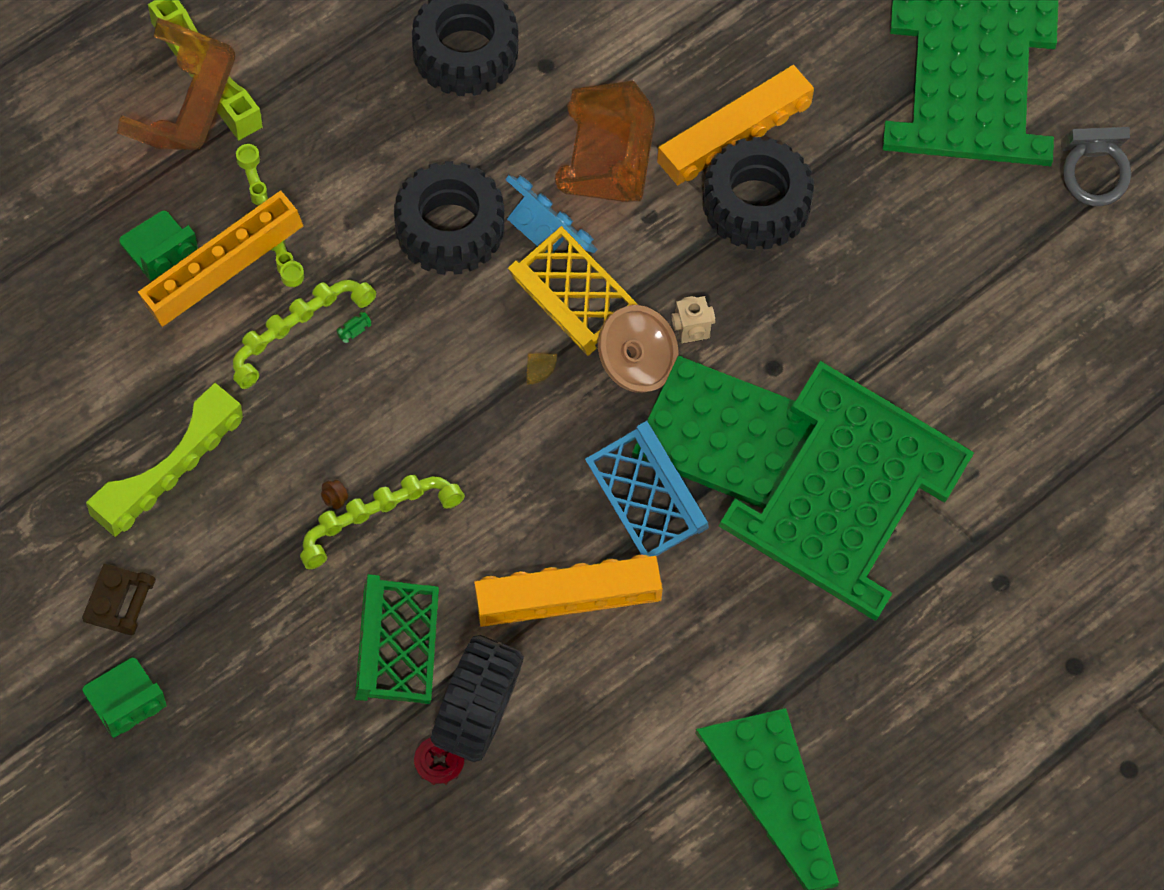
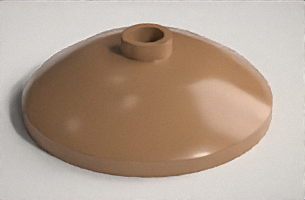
(649, 342)

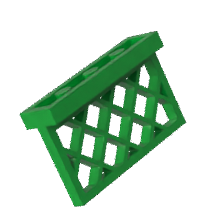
(370, 641)

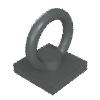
(1095, 143)

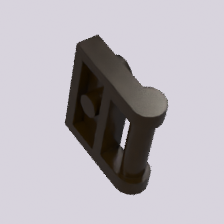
(109, 597)

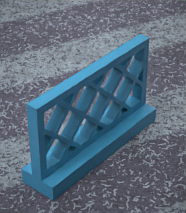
(670, 480)

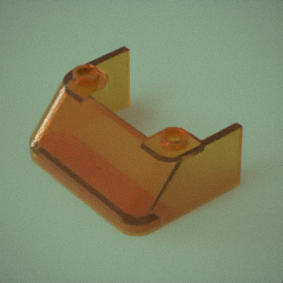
(211, 65)

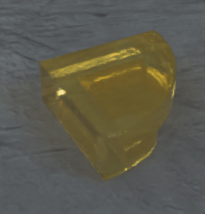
(540, 367)

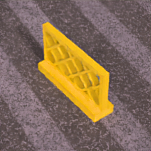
(550, 301)

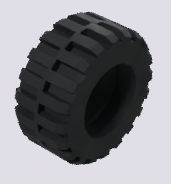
(465, 70)
(760, 162)
(449, 186)
(477, 698)

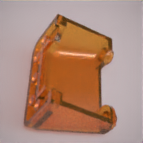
(609, 143)

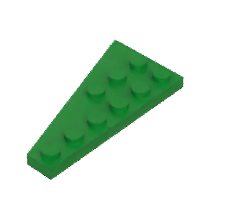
(771, 780)

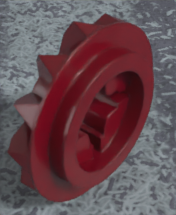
(424, 762)

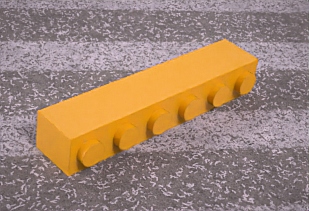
(744, 118)
(221, 258)
(568, 590)

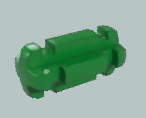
(353, 327)

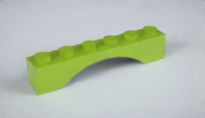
(236, 105)
(124, 500)

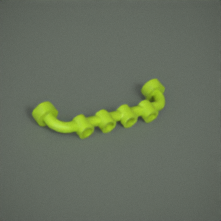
(248, 158)
(255, 344)
(385, 500)

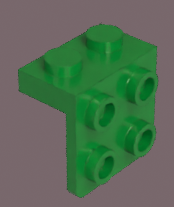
(158, 244)
(124, 697)

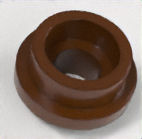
(334, 494)

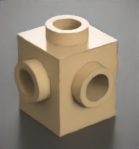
(693, 319)

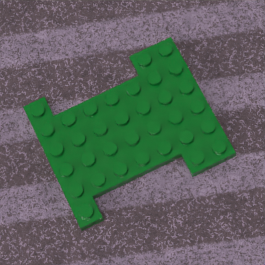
(973, 78)
(848, 488)

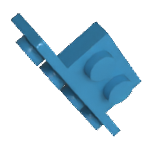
(538, 220)

